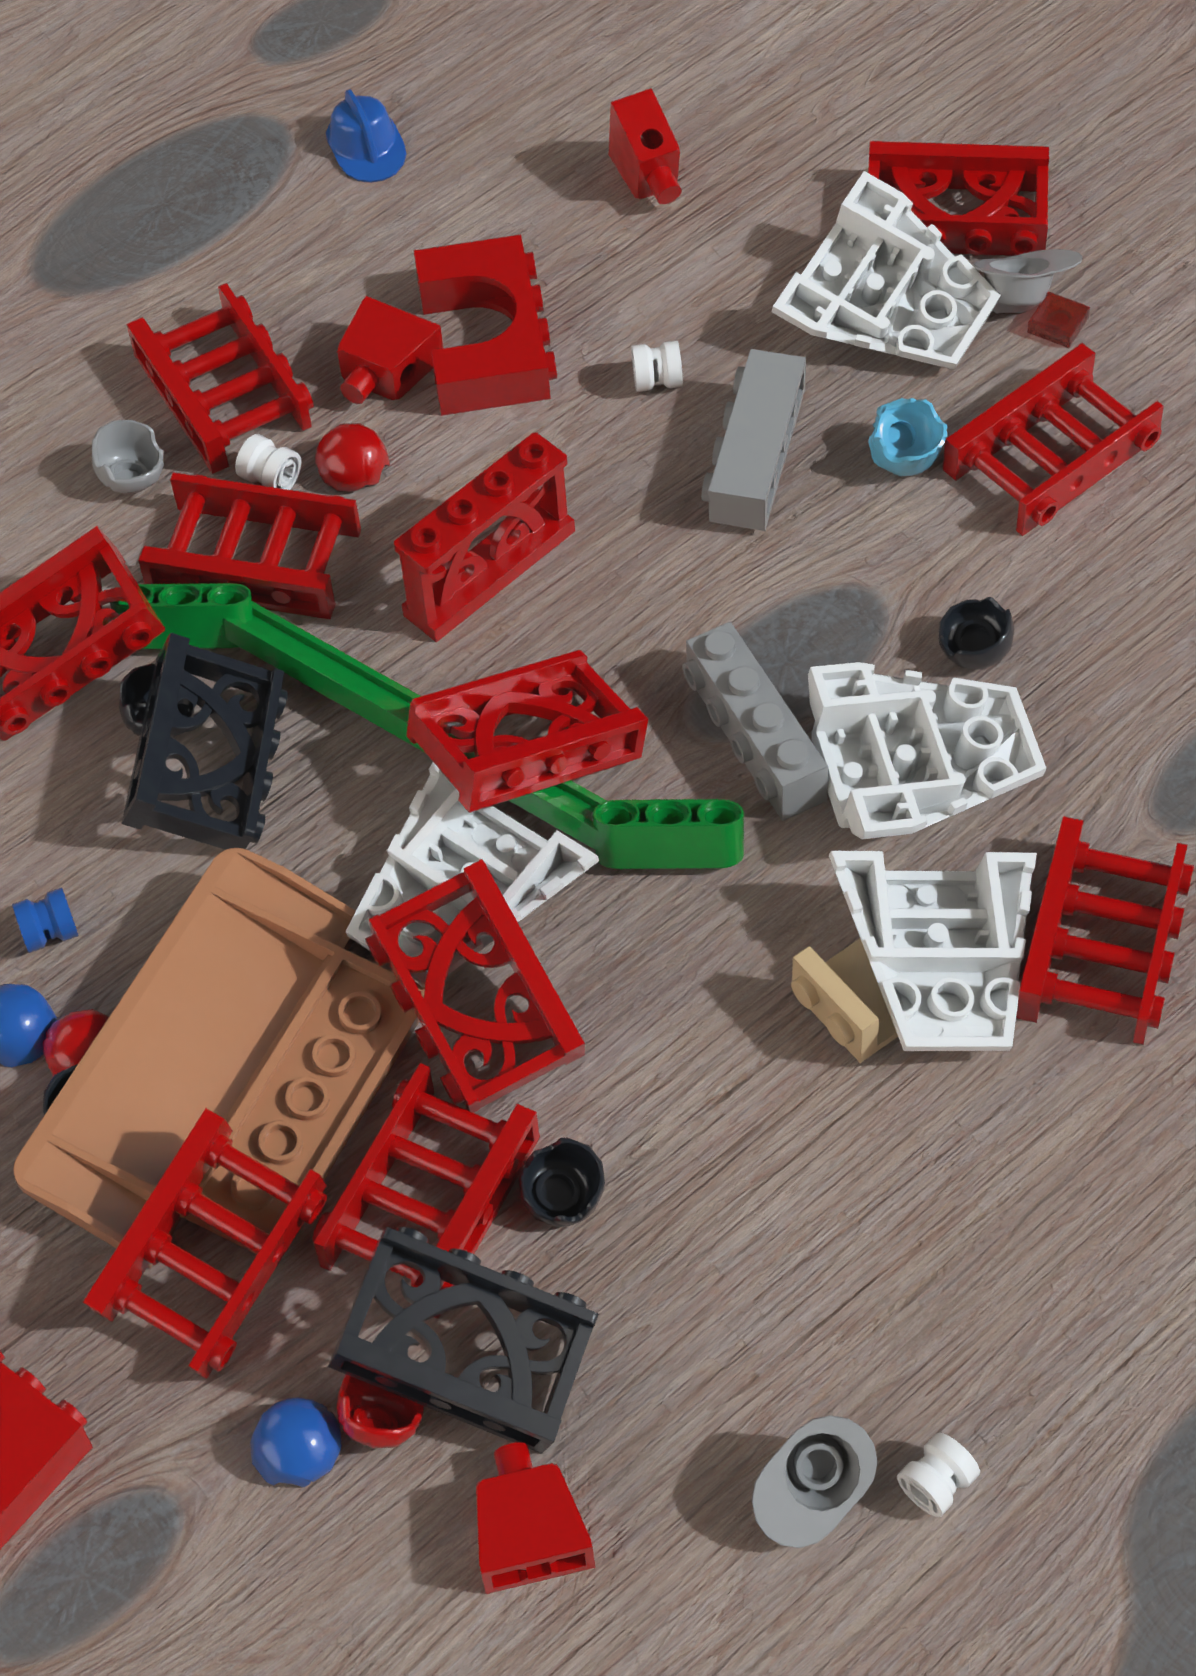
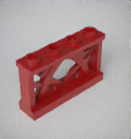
(988, 173)
(448, 581)
(95, 644)
(511, 764)
(483, 915)

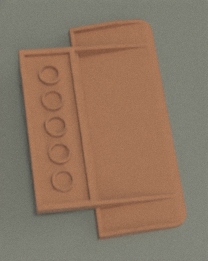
(232, 1013)

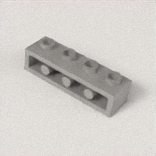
(755, 439)
(756, 721)

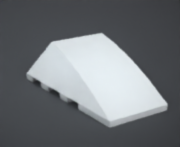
(443, 841)
(943, 945)

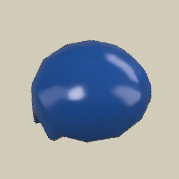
(23, 1024)
(295, 1442)

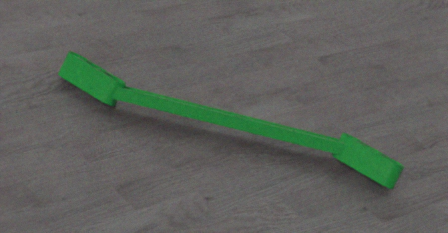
(619, 831)

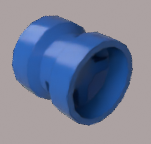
(45, 920)

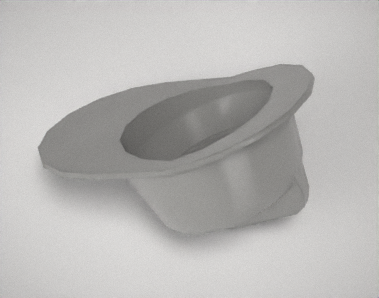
(1025, 277)
(813, 1481)

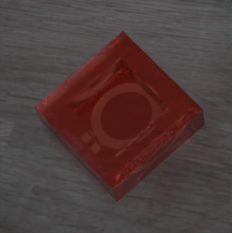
(1058, 319)

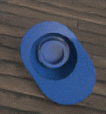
(365, 139)

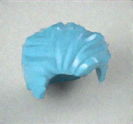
(907, 436)

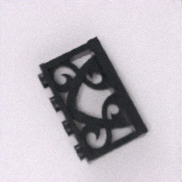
(152, 780)
(387, 1362)

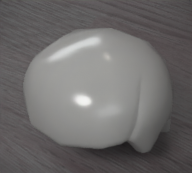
(126, 456)

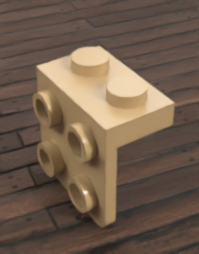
(844, 998)

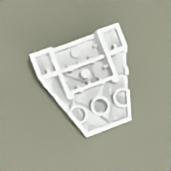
(888, 283)
(914, 748)

